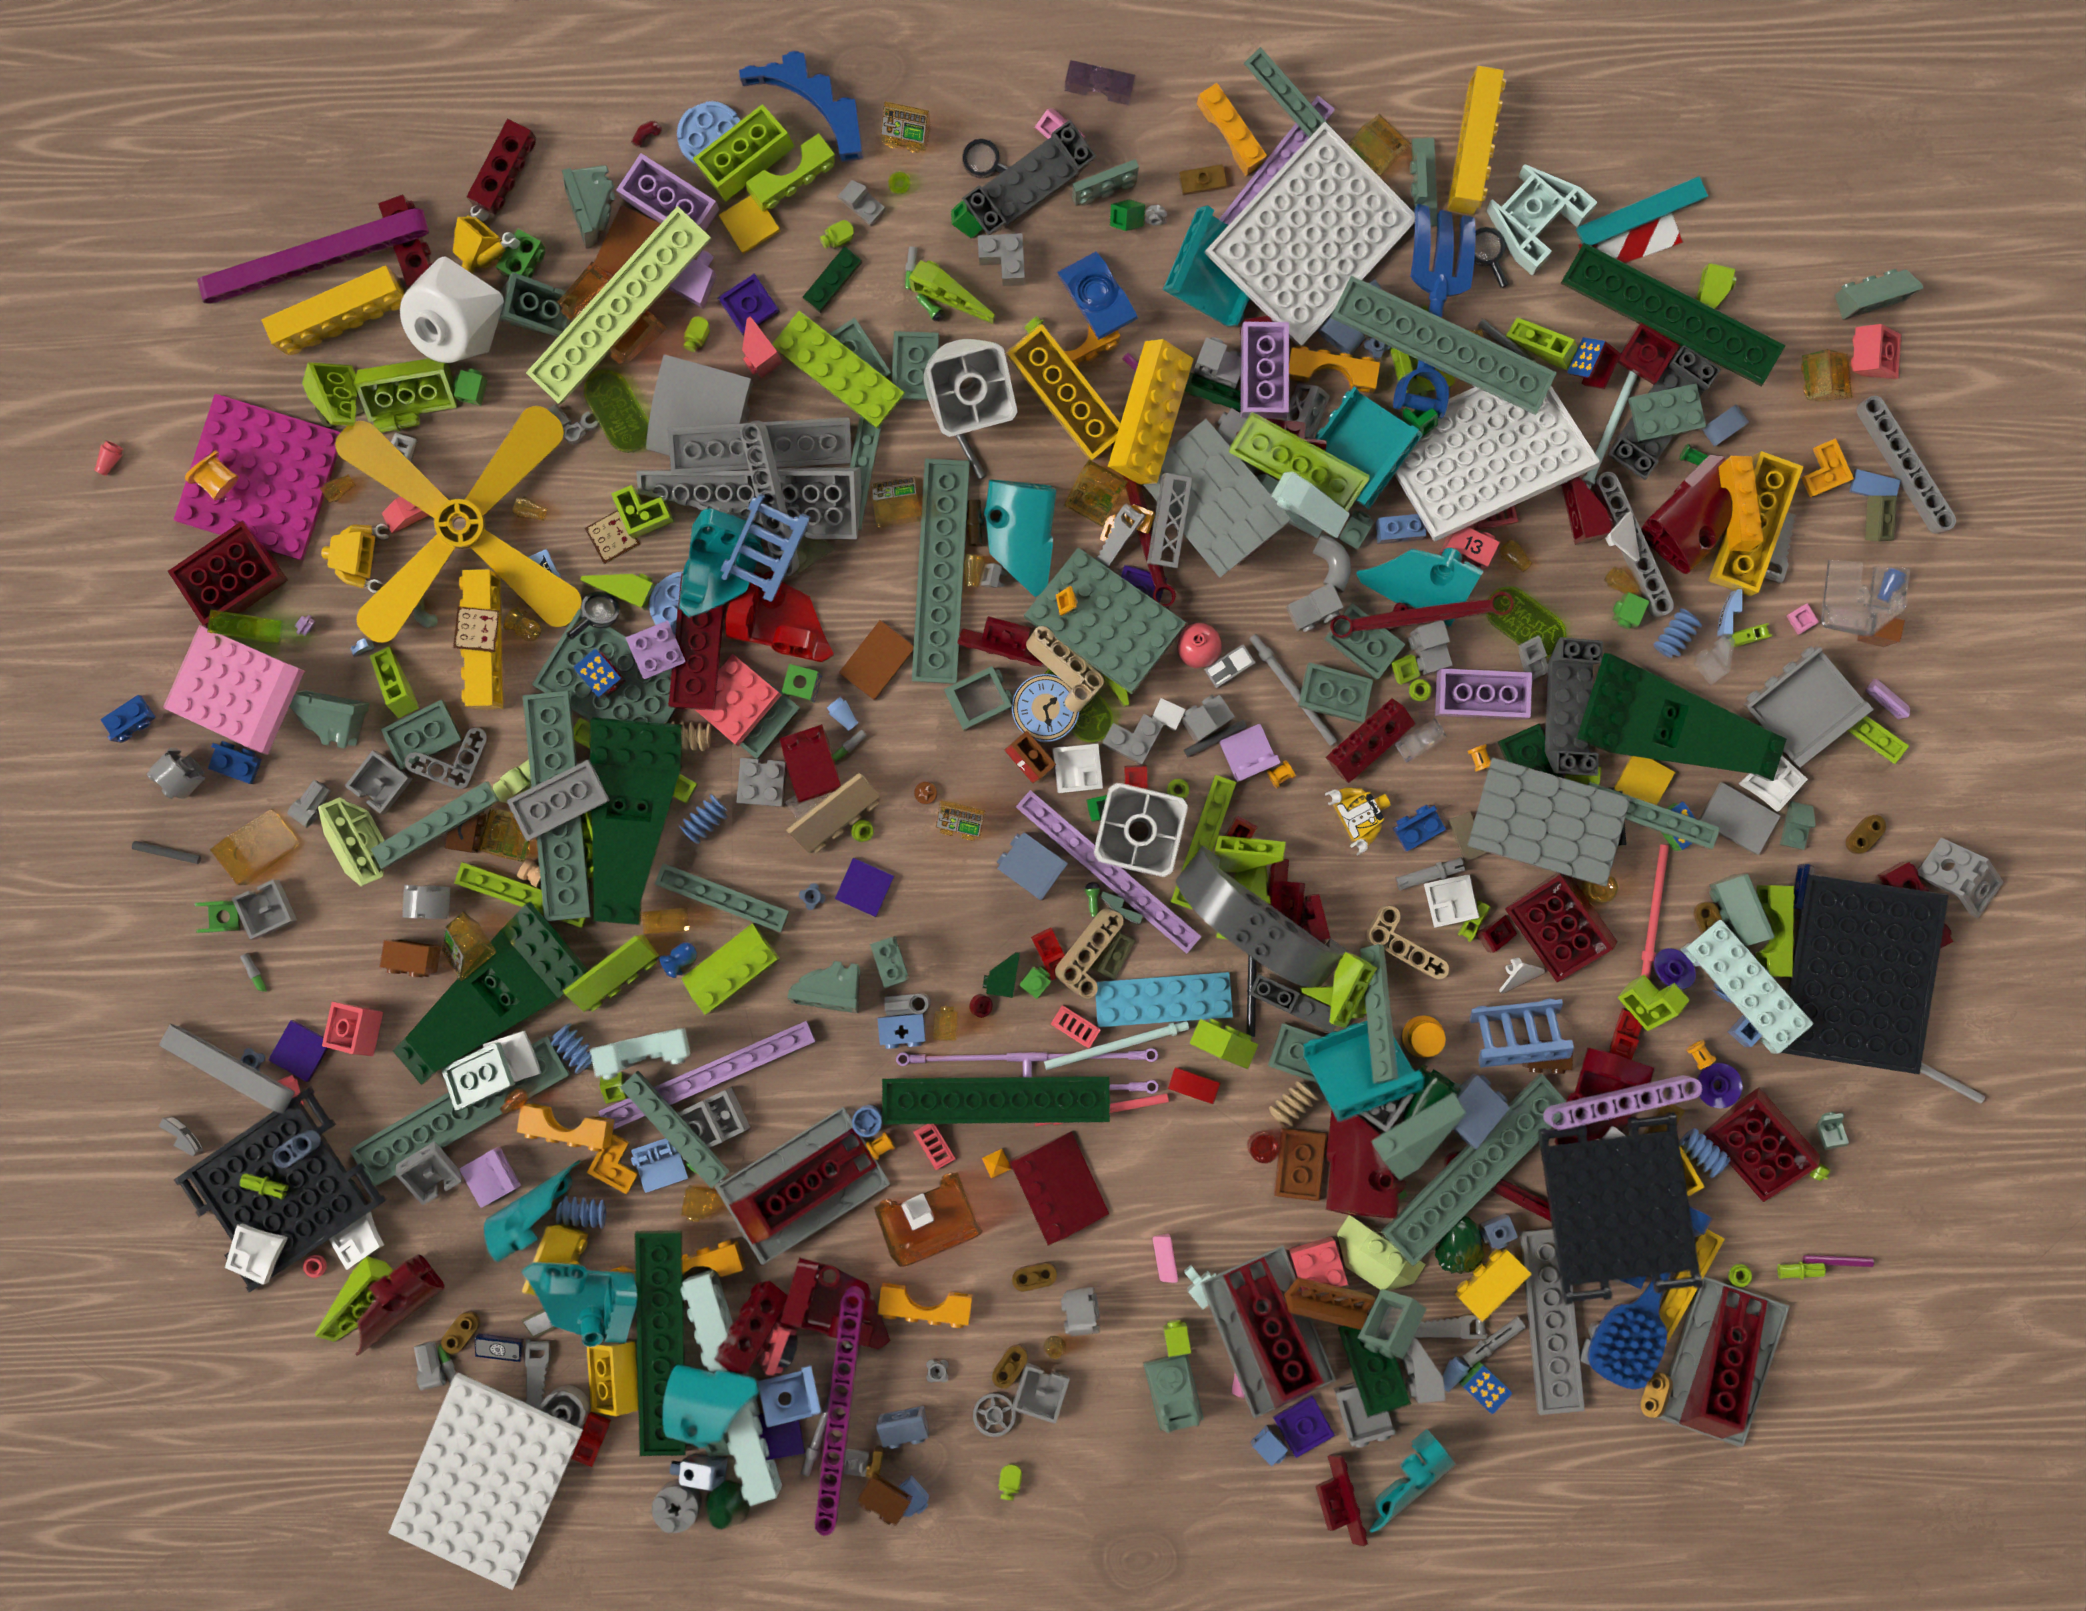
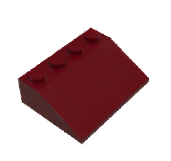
(227, 574)
(1561, 926)
(1763, 1145)
(1059, 1187)

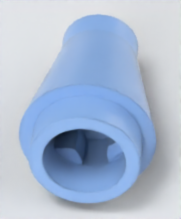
(842, 713)
(1454, 1373)

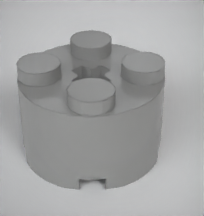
(176, 774)
(426, 901)
(1081, 1311)
(567, 1398)
(670, 1517)

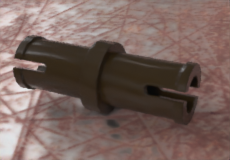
(975, 522)

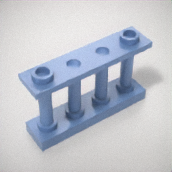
(788, 545)
(1516, 1053)

